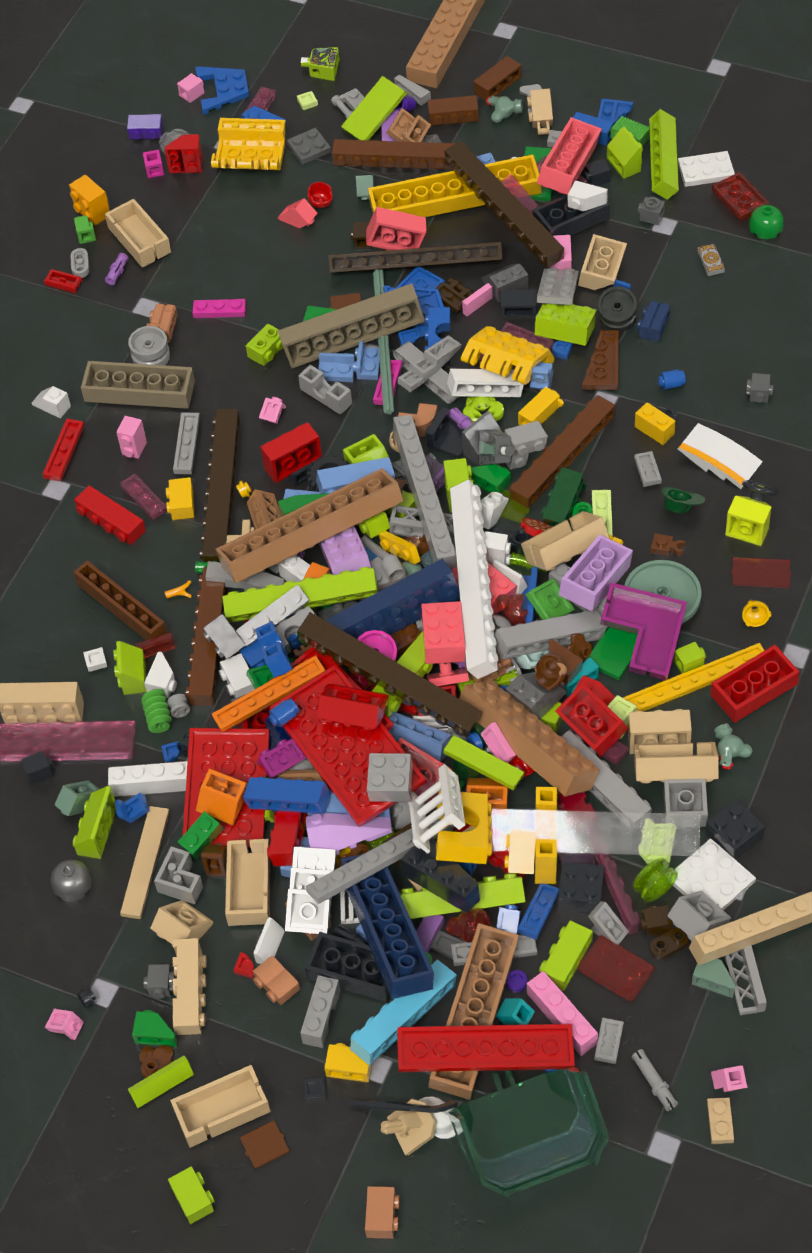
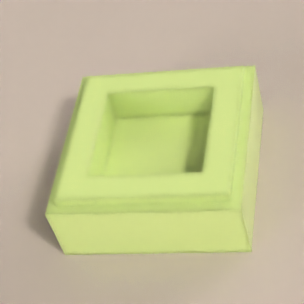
(307, 100)

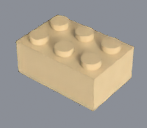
(659, 727)

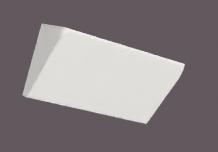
(512, 575)
(268, 941)

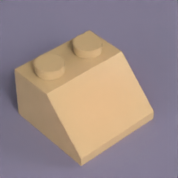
(180, 922)

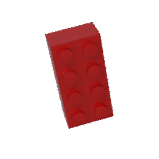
(754, 683)

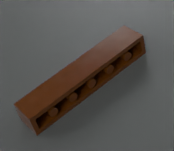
(119, 601)

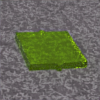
(513, 510)

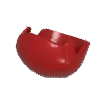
(319, 195)

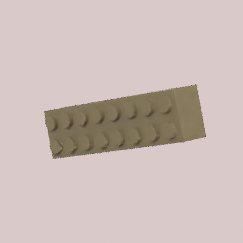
(351, 324)

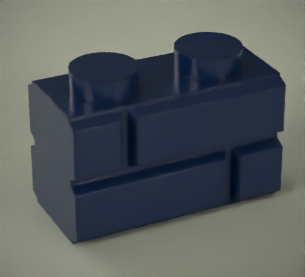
(654, 321)

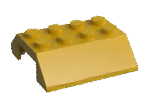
(250, 144)
(503, 351)

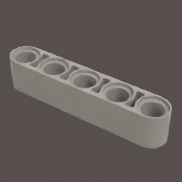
(437, 383)

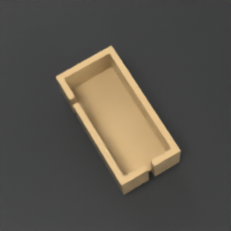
(138, 232)
(561, 543)
(41, 702)
(675, 761)
(247, 883)
(220, 1106)

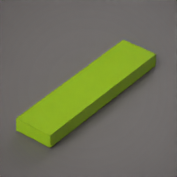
(483, 762)

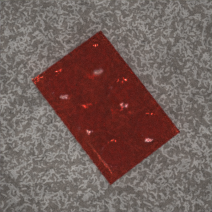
(739, 195)
(616, 968)

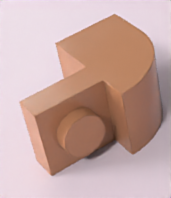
(423, 417)

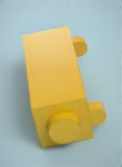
(540, 407)

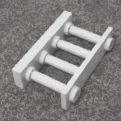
(451, 807)

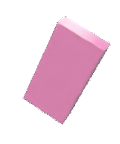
(477, 299)
(497, 743)

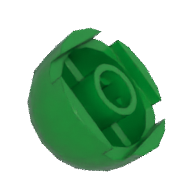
(766, 222)

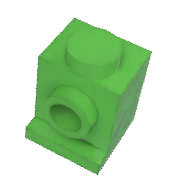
(84, 229)

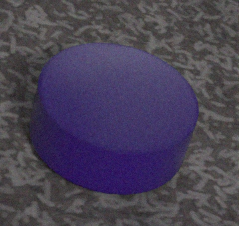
(516, 981)

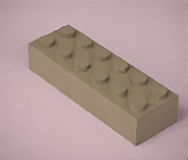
(138, 384)

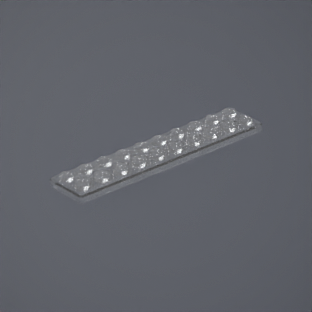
(602, 831)

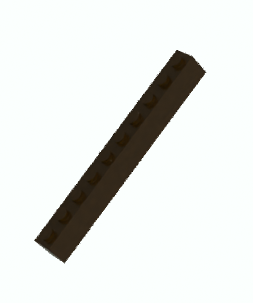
(504, 204)
(415, 257)
(220, 482)
(388, 674)

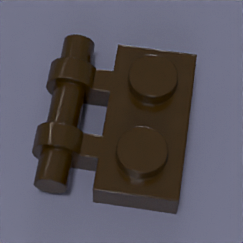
(451, 297)

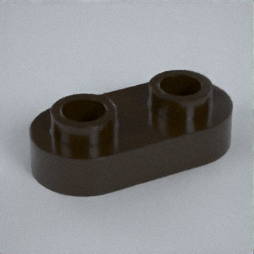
(670, 942)

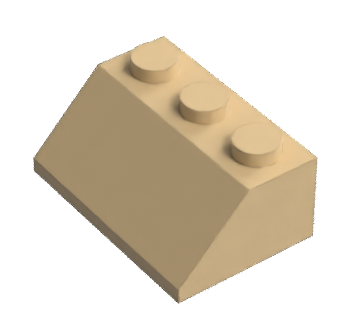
(601, 262)

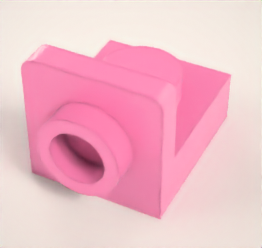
(272, 409)
(65, 1023)

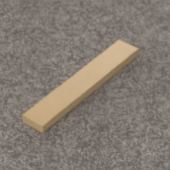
(145, 863)

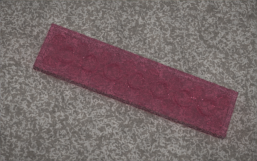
(68, 740)

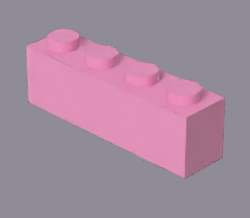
(562, 1011)

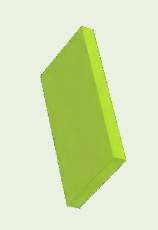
(374, 109)

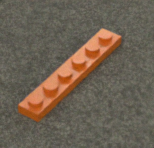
(267, 694)

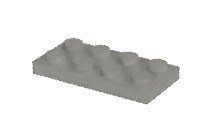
(557, 286)

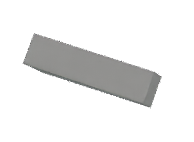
(419, 93)

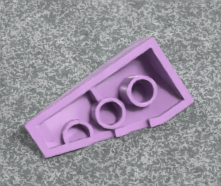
(340, 830)

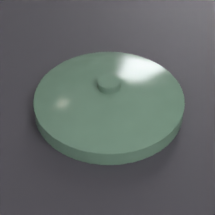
(668, 580)

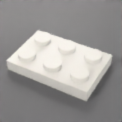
(705, 168)

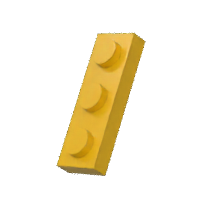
(399, 547)

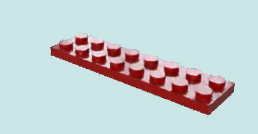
(485, 1048)

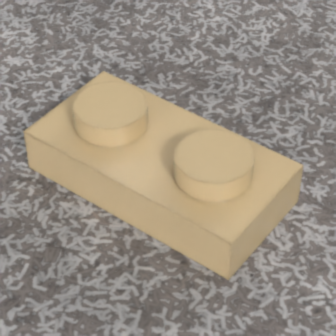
(720, 1120)

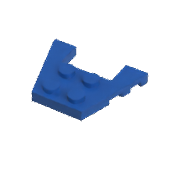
(230, 86)
(427, 299)

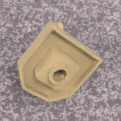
(411, 1128)

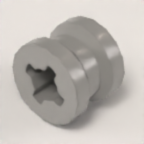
(178, 705)

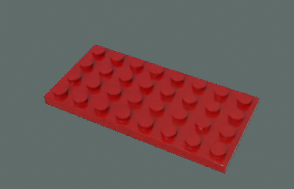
(341, 751)

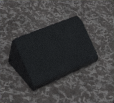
(300, 475)

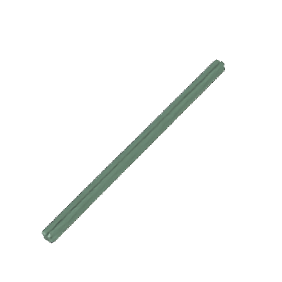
(384, 353)

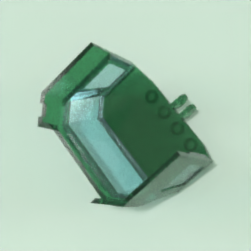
(531, 1130)

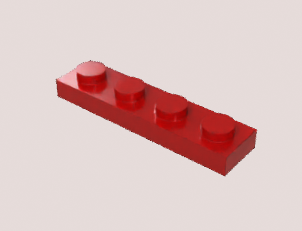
(63, 450)

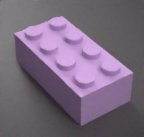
(344, 552)
(593, 572)

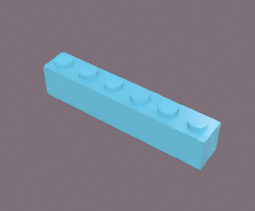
(405, 1011)

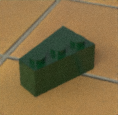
(563, 496)

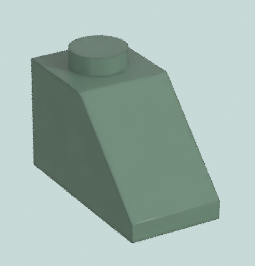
(362, 185)
(73, 797)
(714, 977)

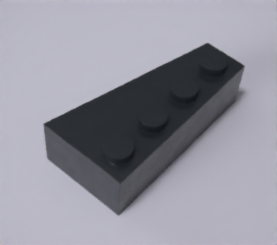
(441, 878)

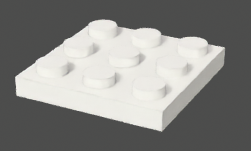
(714, 874)

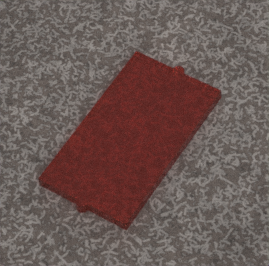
(761, 572)

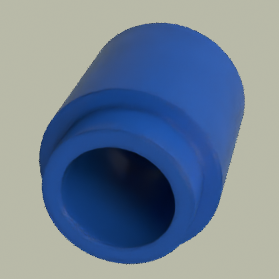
(672, 379)
(283, 712)

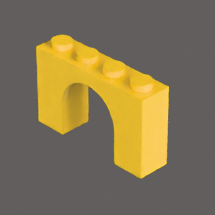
(470, 845)
(546, 848)

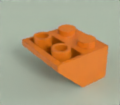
(496, 792)
(221, 796)

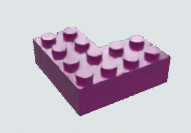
(653, 618)

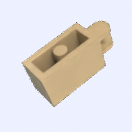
(541, 110)

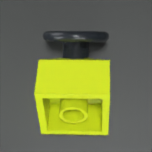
(750, 516)

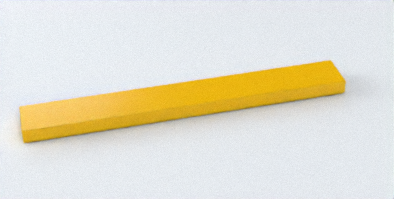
(691, 680)

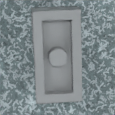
(390, 572)

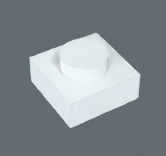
(95, 659)

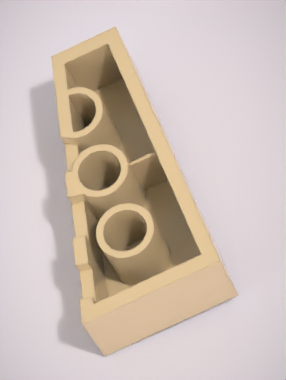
(188, 987)

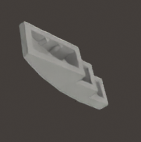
(430, 363)
(259, 580)

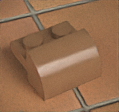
(408, 128)

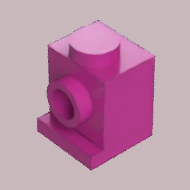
(153, 163)

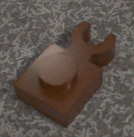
(664, 545)

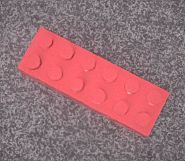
(569, 156)

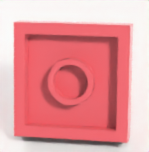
(447, 675)

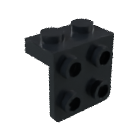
(445, 434)

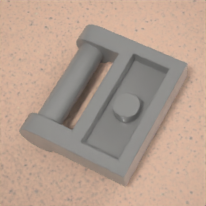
(351, 98)

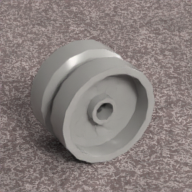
(149, 346)

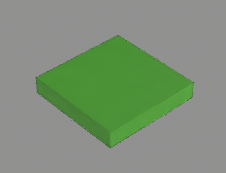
(548, 601)

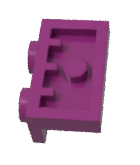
(280, 758)

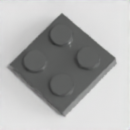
(309, 146)

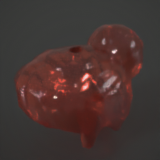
(511, 607)
(465, 927)

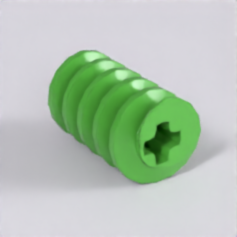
(156, 711)

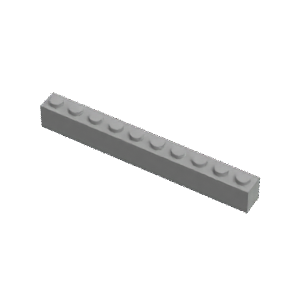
(423, 490)

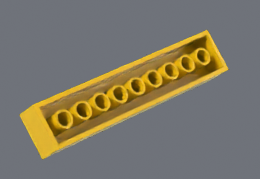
(447, 192)

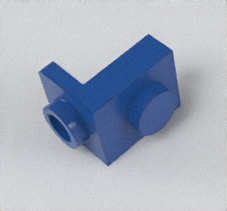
(132, 808)

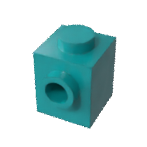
(515, 1012)

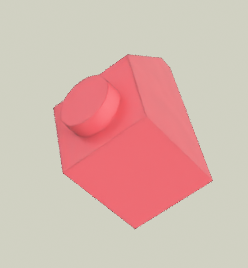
(298, 214)

